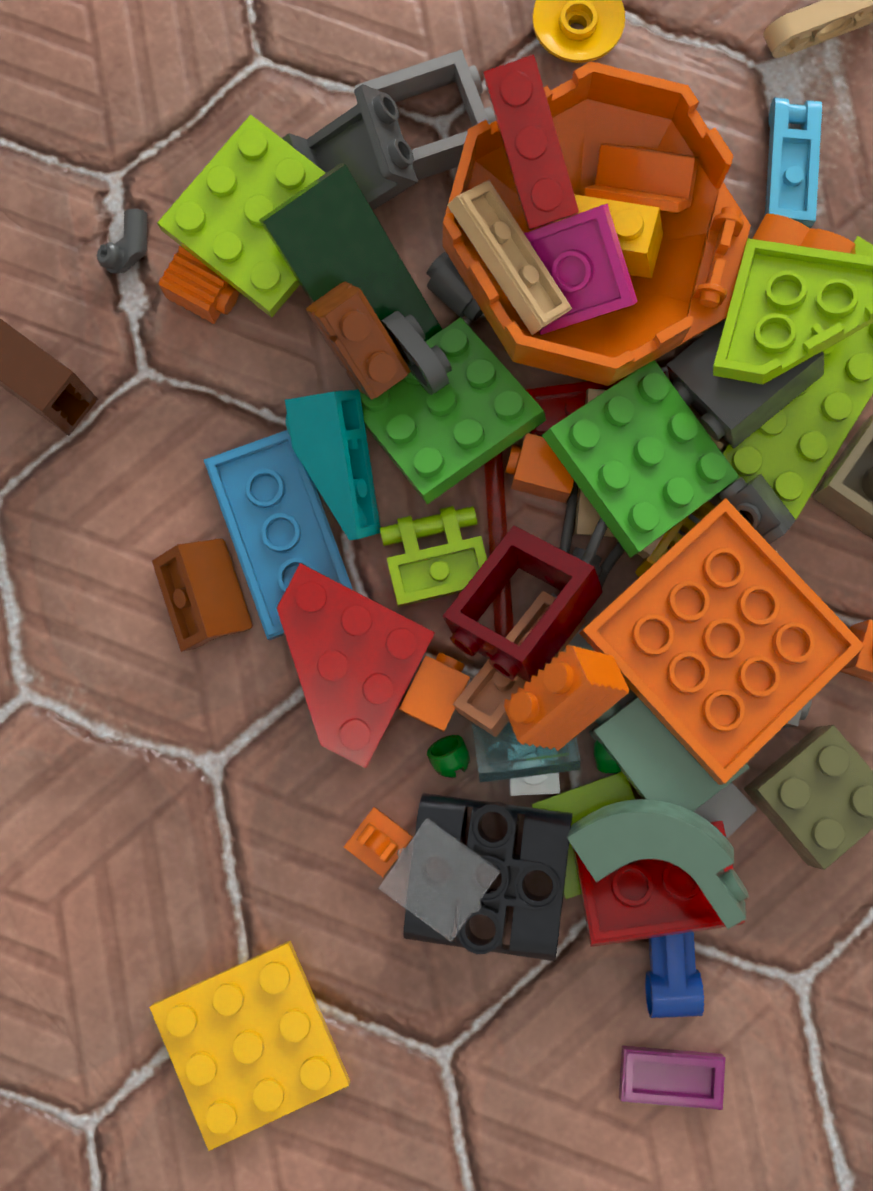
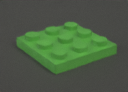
(459, 427)
(640, 457)

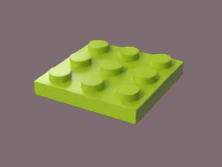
(223, 206)

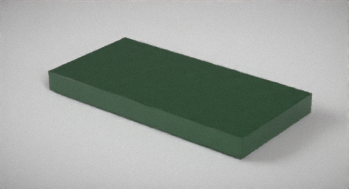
(334, 238)

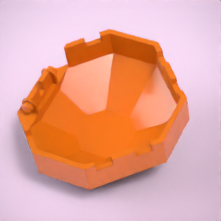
(698, 245)

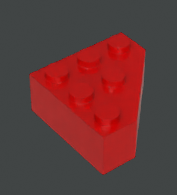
(349, 660)

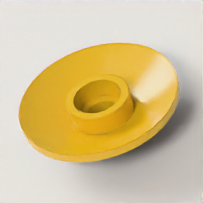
(602, 23)

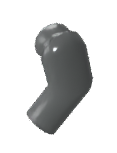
(129, 249)

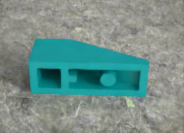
(333, 448)

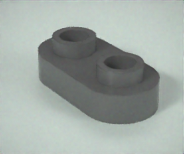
(426, 363)

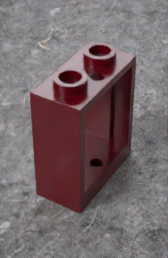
(544, 561)

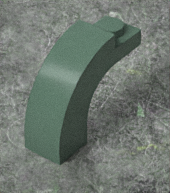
(667, 833)

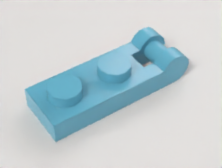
(793, 160)

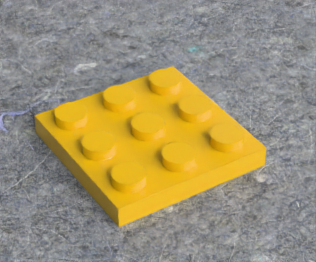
(249, 1045)

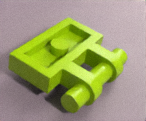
(435, 570)

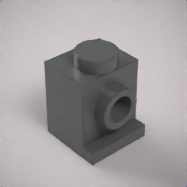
(758, 498)

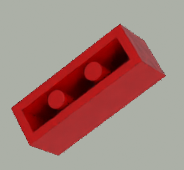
(530, 142)

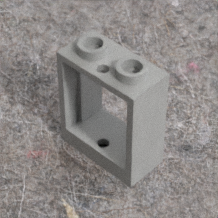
(428, 76)

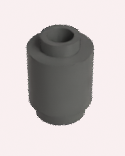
(451, 288)

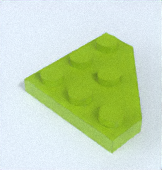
(791, 307)

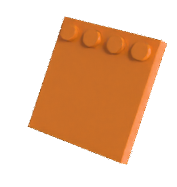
(723, 641)

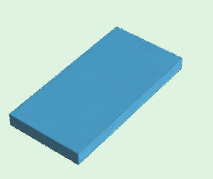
(273, 521)

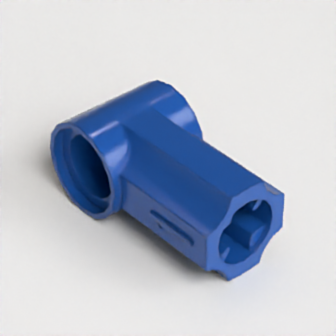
(673, 982)

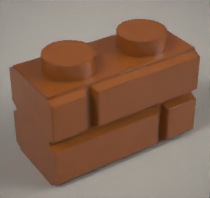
(358, 339)

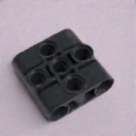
(542, 848)

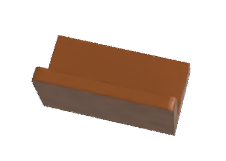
(201, 592)

